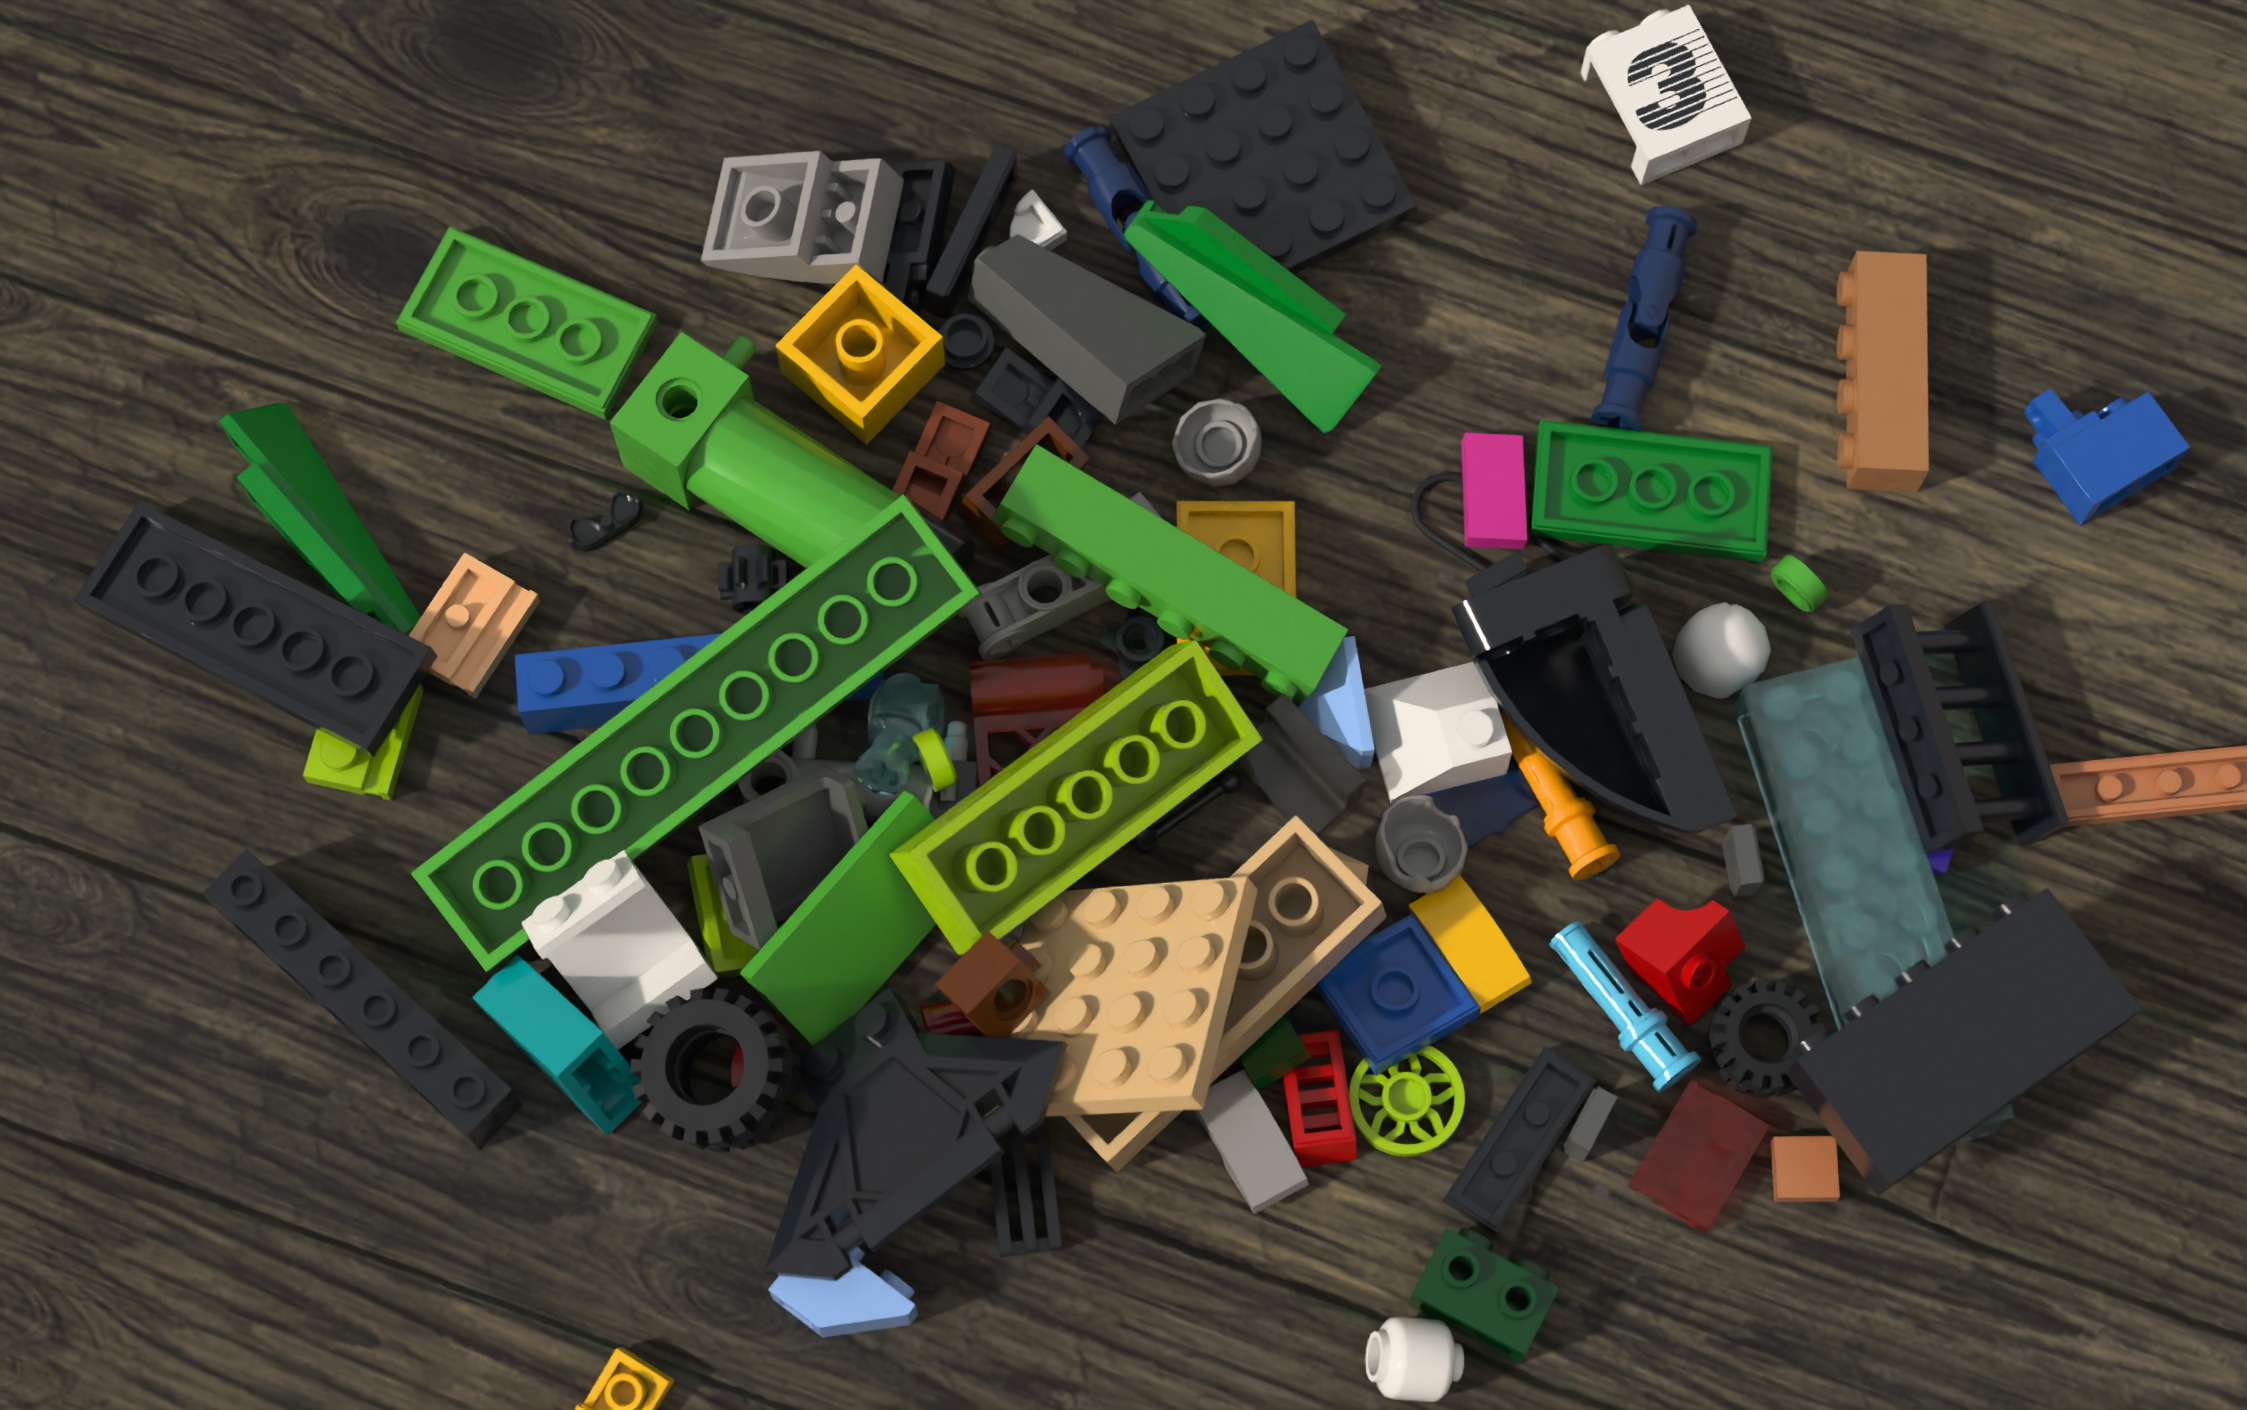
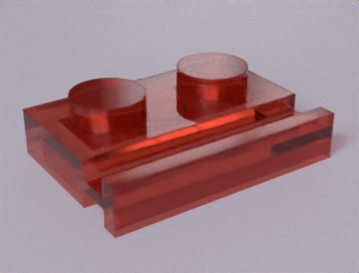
(1698, 1156)

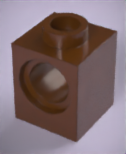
(994, 985)

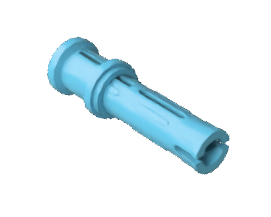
(1641, 1028)

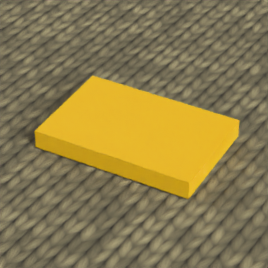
(1249, 533)

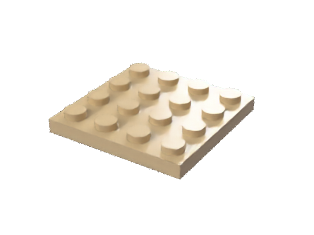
(1137, 990)

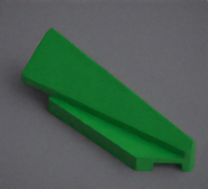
(1257, 308)
(313, 514)

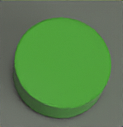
(1799, 584)

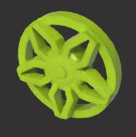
(1406, 1101)

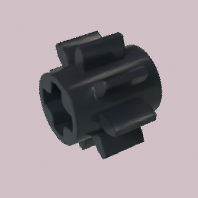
(751, 576)

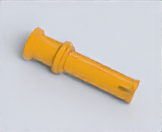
(1567, 816)

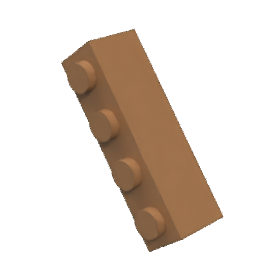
(1884, 371)

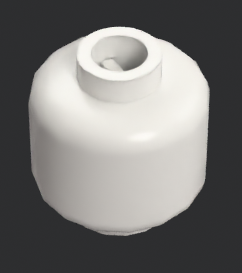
(1413, 1359)

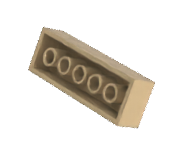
(1300, 928)

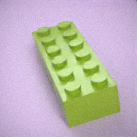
(1076, 797)

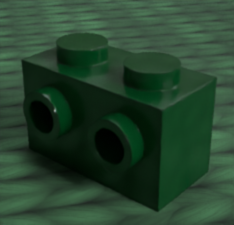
(1484, 1293)

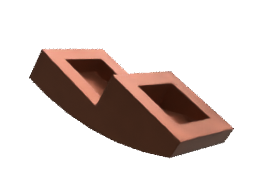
(943, 459)

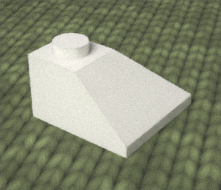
(1436, 731)

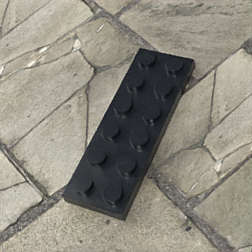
(256, 628)

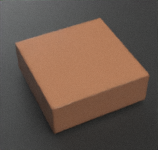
(1805, 1169)

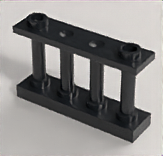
(1921, 739)

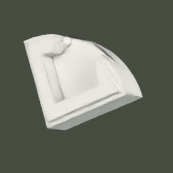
(1037, 223)

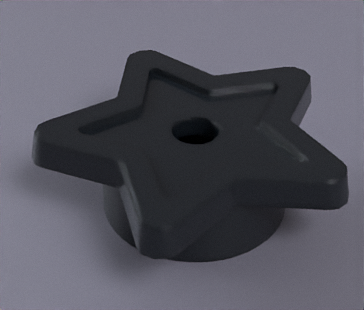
(1133, 629)

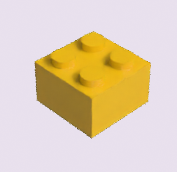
(861, 354)

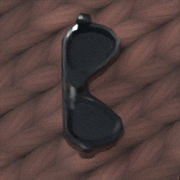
(623, 514)

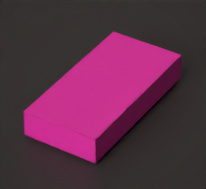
(1494, 491)

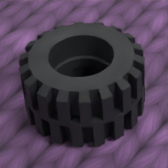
(670, 1054)

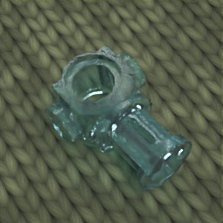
(896, 713)

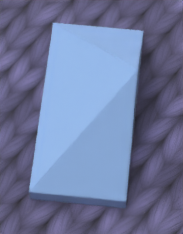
(1340, 707)

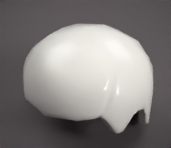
(1721, 650)

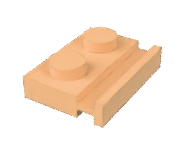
(473, 623)

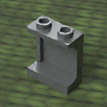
(782, 848)

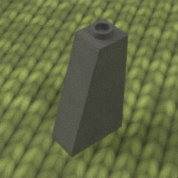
(1084, 328)

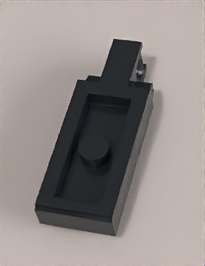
(918, 229)

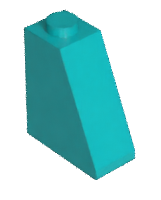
(561, 1043)

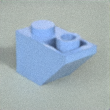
(851, 1304)

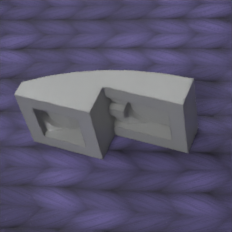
(1250, 1142)

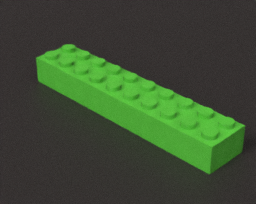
(700, 728)

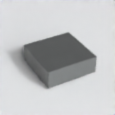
(1743, 861)
(1589, 1124)

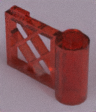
(1028, 696)

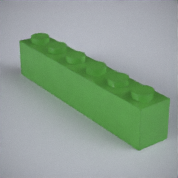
(1168, 575)

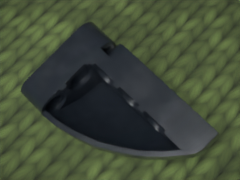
(1596, 690)

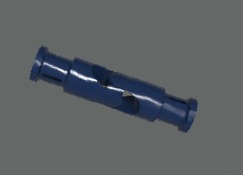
(1113, 189)
(1652, 285)

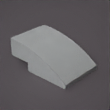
(802, 217)

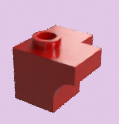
(1682, 955)

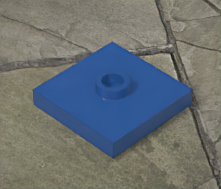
(1396, 994)

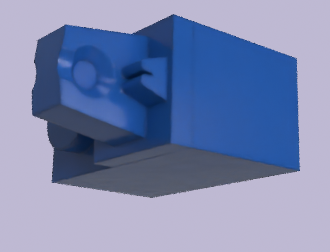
(2103, 455)

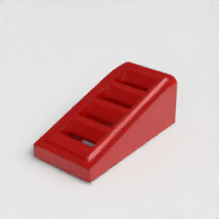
(1328, 1136)

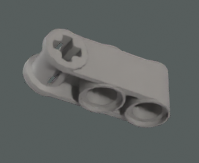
(1018, 615)

